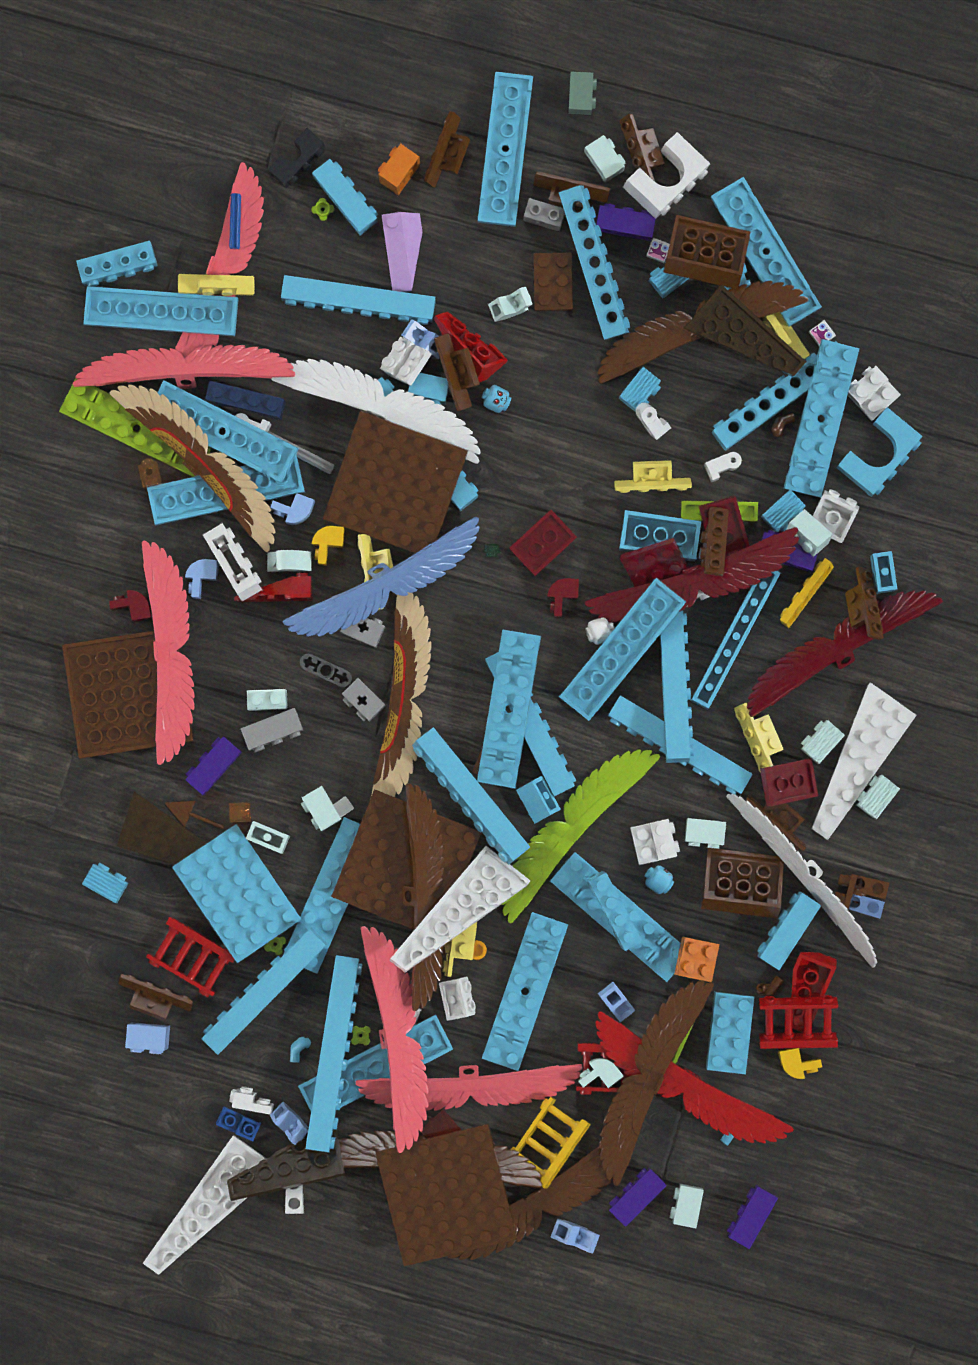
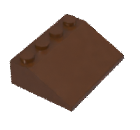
(707, 252)
(742, 883)

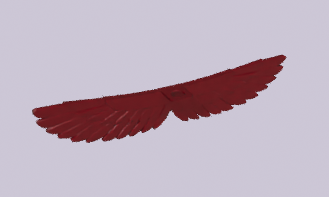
(740, 572)
(817, 654)

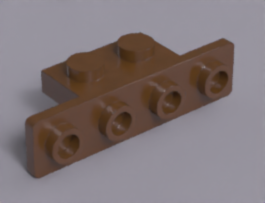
(642, 146)
(448, 152)
(559, 184)
(458, 371)
(714, 542)
(863, 604)
(784, 818)
(153, 1000)

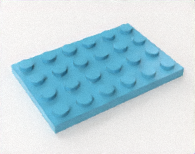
(236, 893)

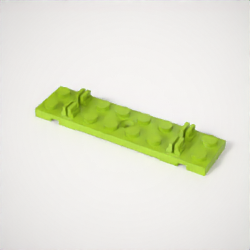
(109, 417)

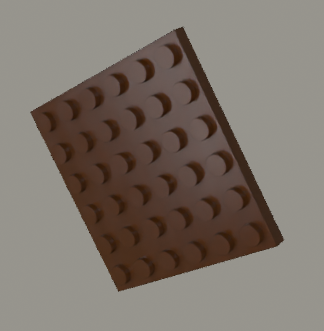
(395, 483)
(113, 693)
(382, 860)
(446, 1195)

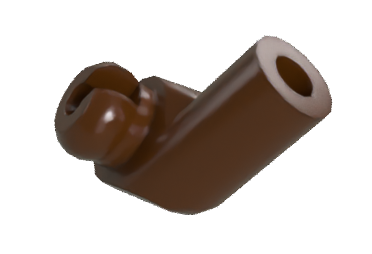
(780, 423)
(769, 989)

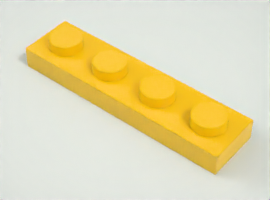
(810, 587)

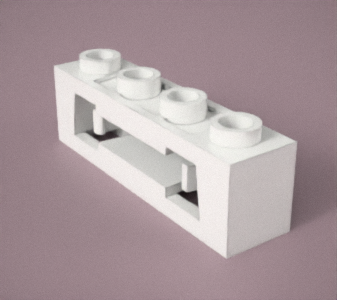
(248, 585)

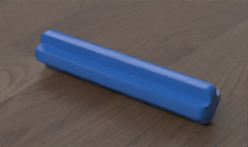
(235, 220)

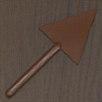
(183, 810)

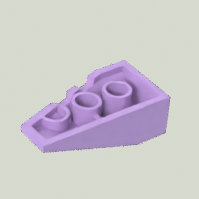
(402, 241)

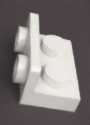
(457, 998)

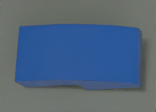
(238, 1123)

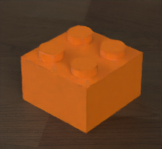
(398, 169)

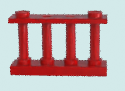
(191, 938)
(806, 1039)
(587, 1051)

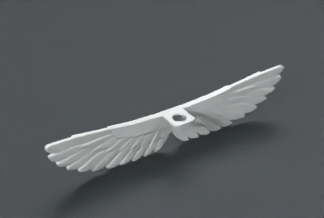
(367, 395)
(800, 868)

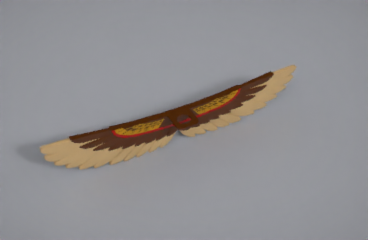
(215, 469)
(408, 682)

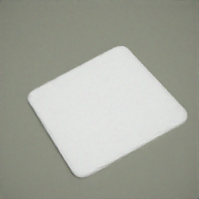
(343, 806)

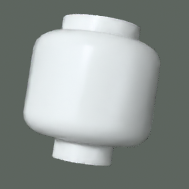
(599, 630)

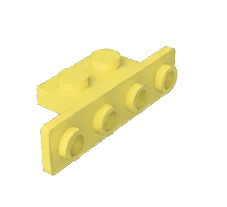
(215, 284)
(787, 334)
(652, 476)
(370, 558)
(760, 736)
(459, 947)

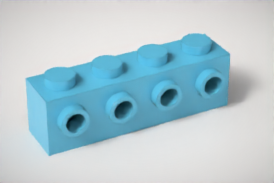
(345, 197)
(117, 263)
(788, 930)

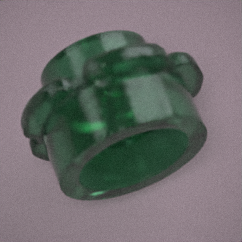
(491, 550)

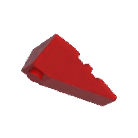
(485, 357)
(289, 589)
(810, 979)

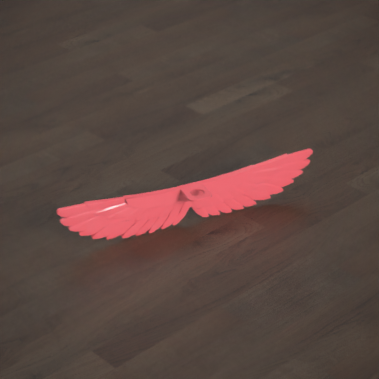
(228, 260)
(205, 362)
(173, 668)
(404, 1053)
(488, 1089)

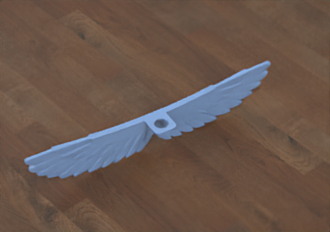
(373, 594)

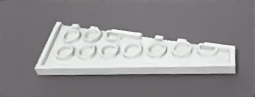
(871, 738)
(473, 895)
(205, 1206)

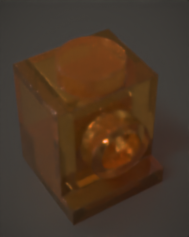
(153, 479)
(239, 812)

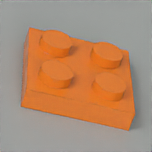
(696, 959)

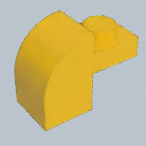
(327, 537)
(792, 1064)

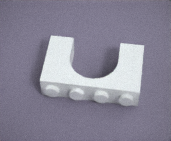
(658, 198)

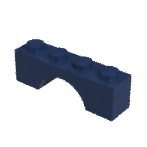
(244, 399)

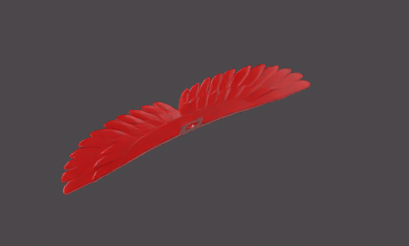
(699, 1097)

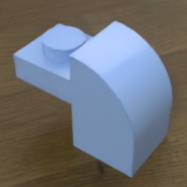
(421, 337)
(297, 513)
(199, 571)
(616, 1001)
(289, 1122)
(575, 1235)

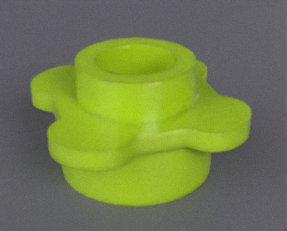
(322, 204)
(277, 949)
(364, 1039)

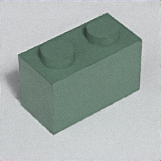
(581, 92)

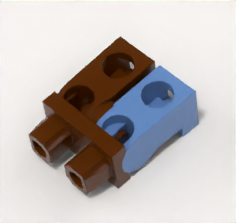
(856, 892)

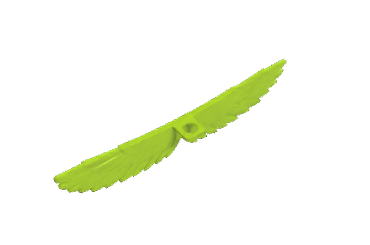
(583, 809)

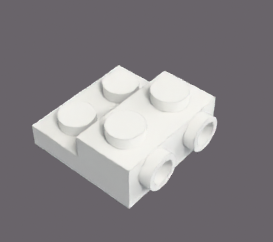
(405, 361)
(872, 392)
(836, 514)
(654, 841)
(245, 1099)

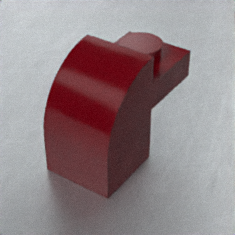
(562, 589)
(138, 604)

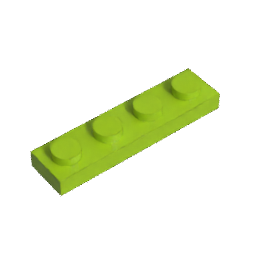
(691, 511)

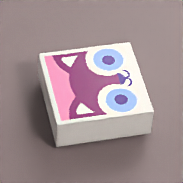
(658, 250)
(822, 331)

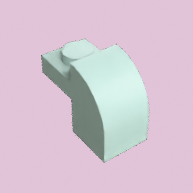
(510, 305)
(289, 561)
(604, 1069)

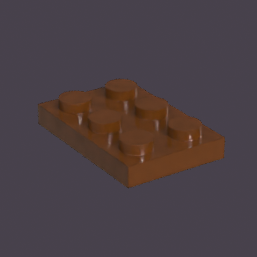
(553, 282)

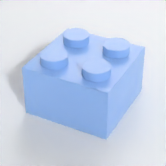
(148, 1037)

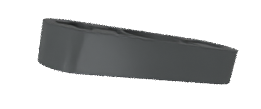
(336, 681)

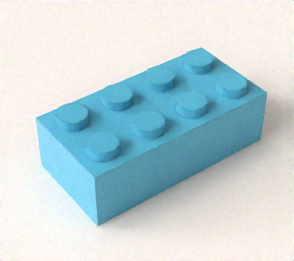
(647, 529)
(729, 1032)

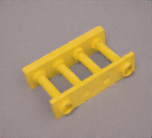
(567, 1144)

